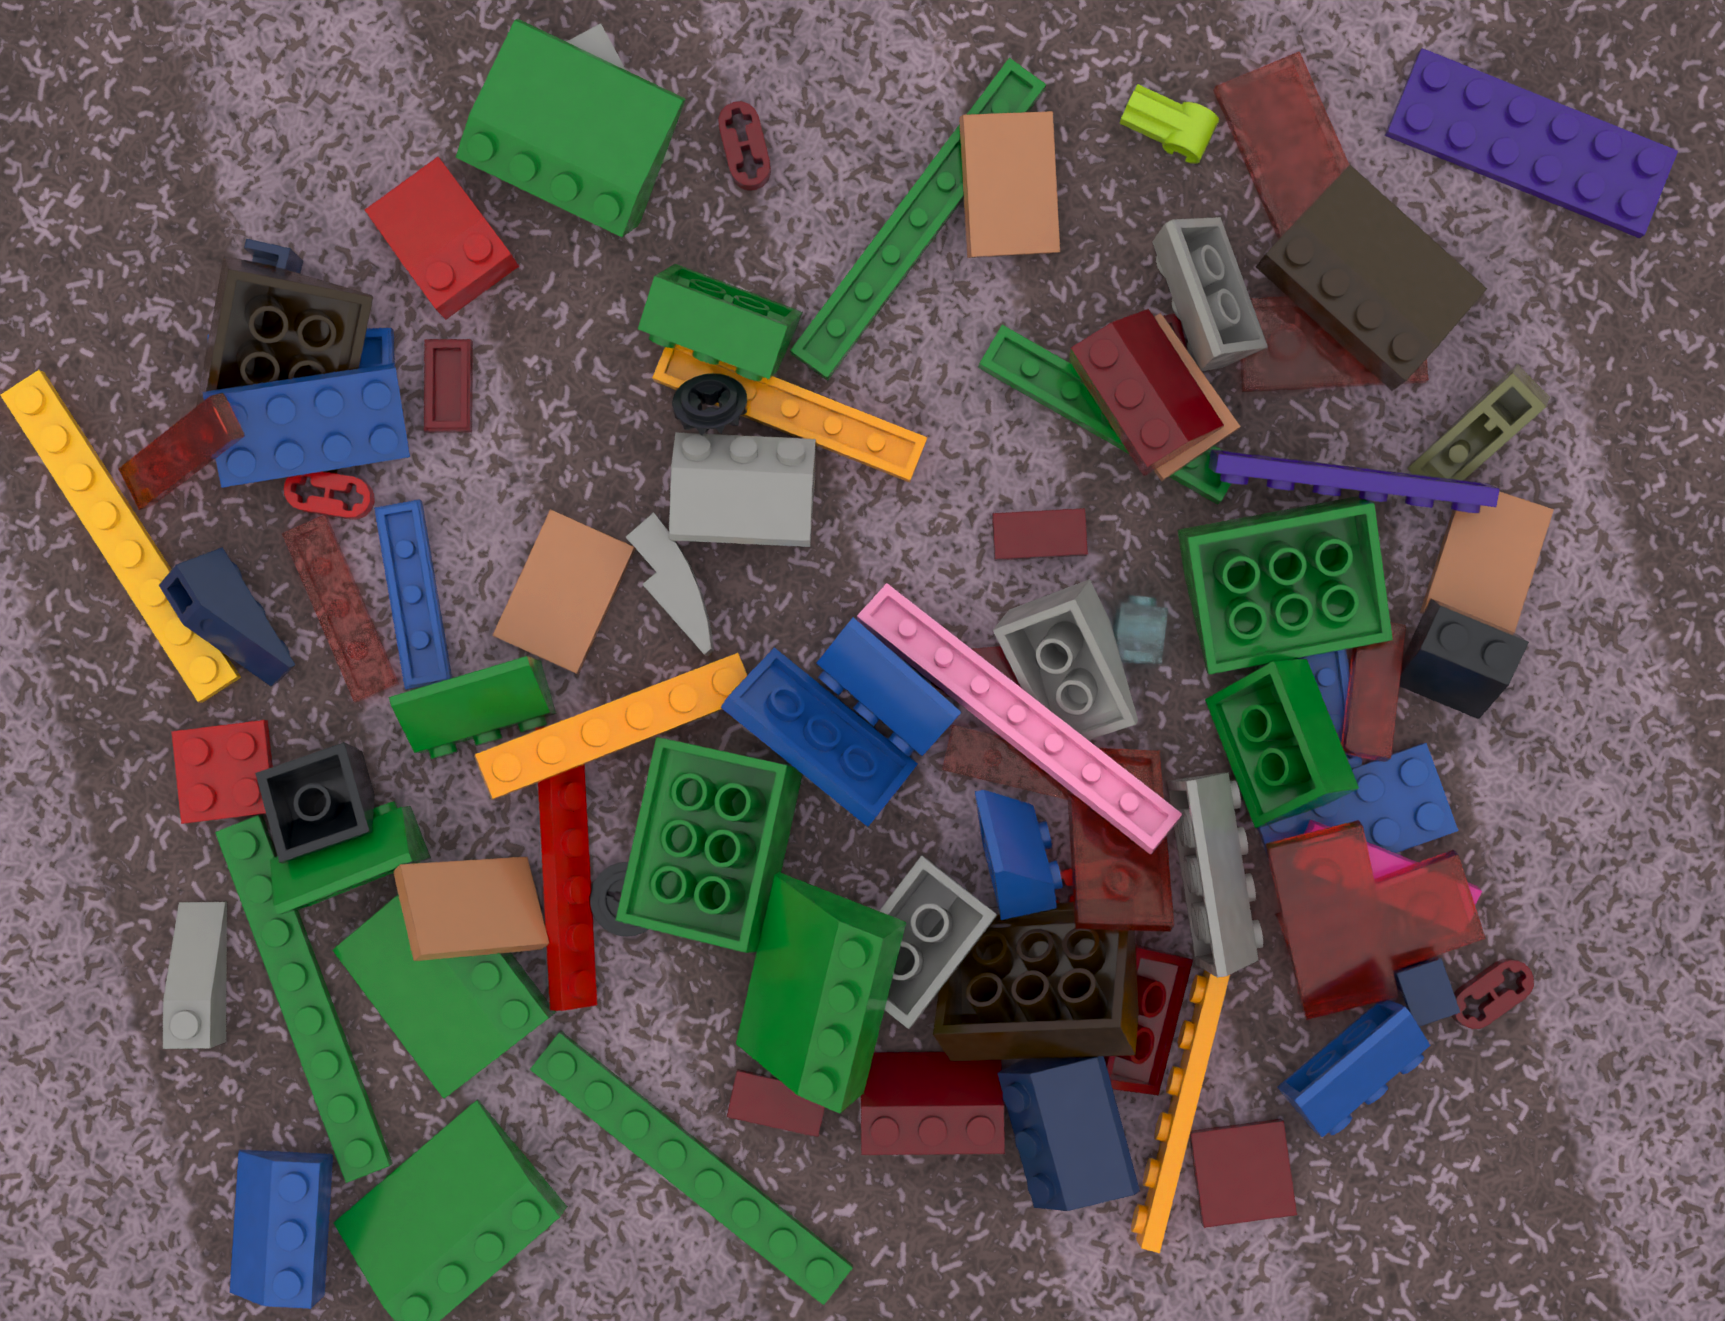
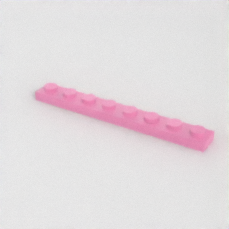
(1019, 719)

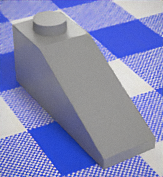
(197, 978)

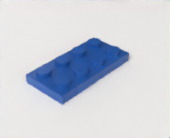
(314, 425)
(819, 736)
(1395, 802)

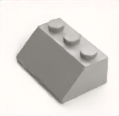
(1208, 292)
(742, 489)
(938, 934)

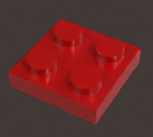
(219, 768)

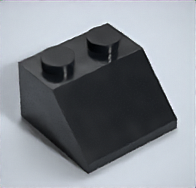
(1460, 659)
(317, 801)

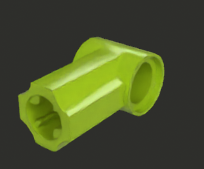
(1177, 126)

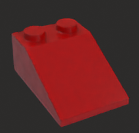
(441, 238)

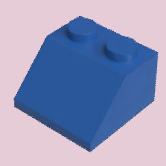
(1017, 855)

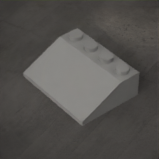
(1214, 873)

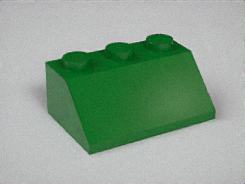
(718, 322)
(475, 707)
(1281, 742)
(351, 864)

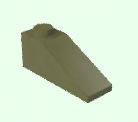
(1483, 427)

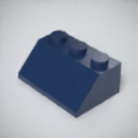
(1068, 1132)

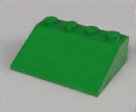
(571, 128)
(1286, 584)
(708, 844)
(819, 991)
(446, 1010)
(448, 1218)

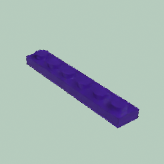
(1372, 483)

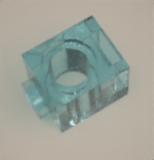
(1140, 630)

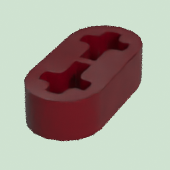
(734, 148)
(1498, 1002)

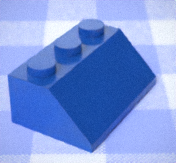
(886, 689)
(1355, 1067)
(281, 1227)

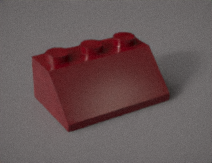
(1144, 390)
(1161, 991)
(931, 1105)

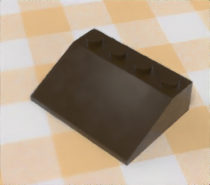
(1371, 278)
(280, 327)
(1041, 992)

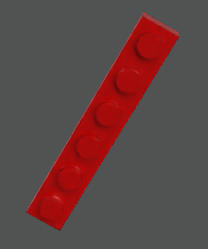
(567, 890)

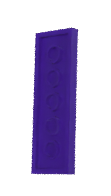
(1531, 143)

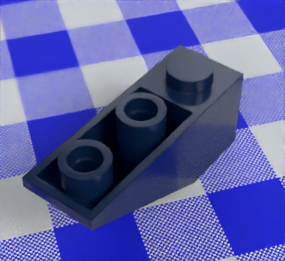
(222, 611)

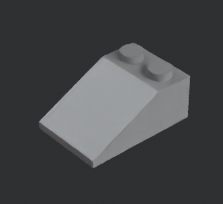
(1069, 659)

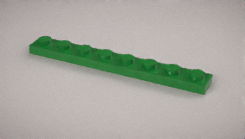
(905, 234)
(305, 1004)
(692, 1167)

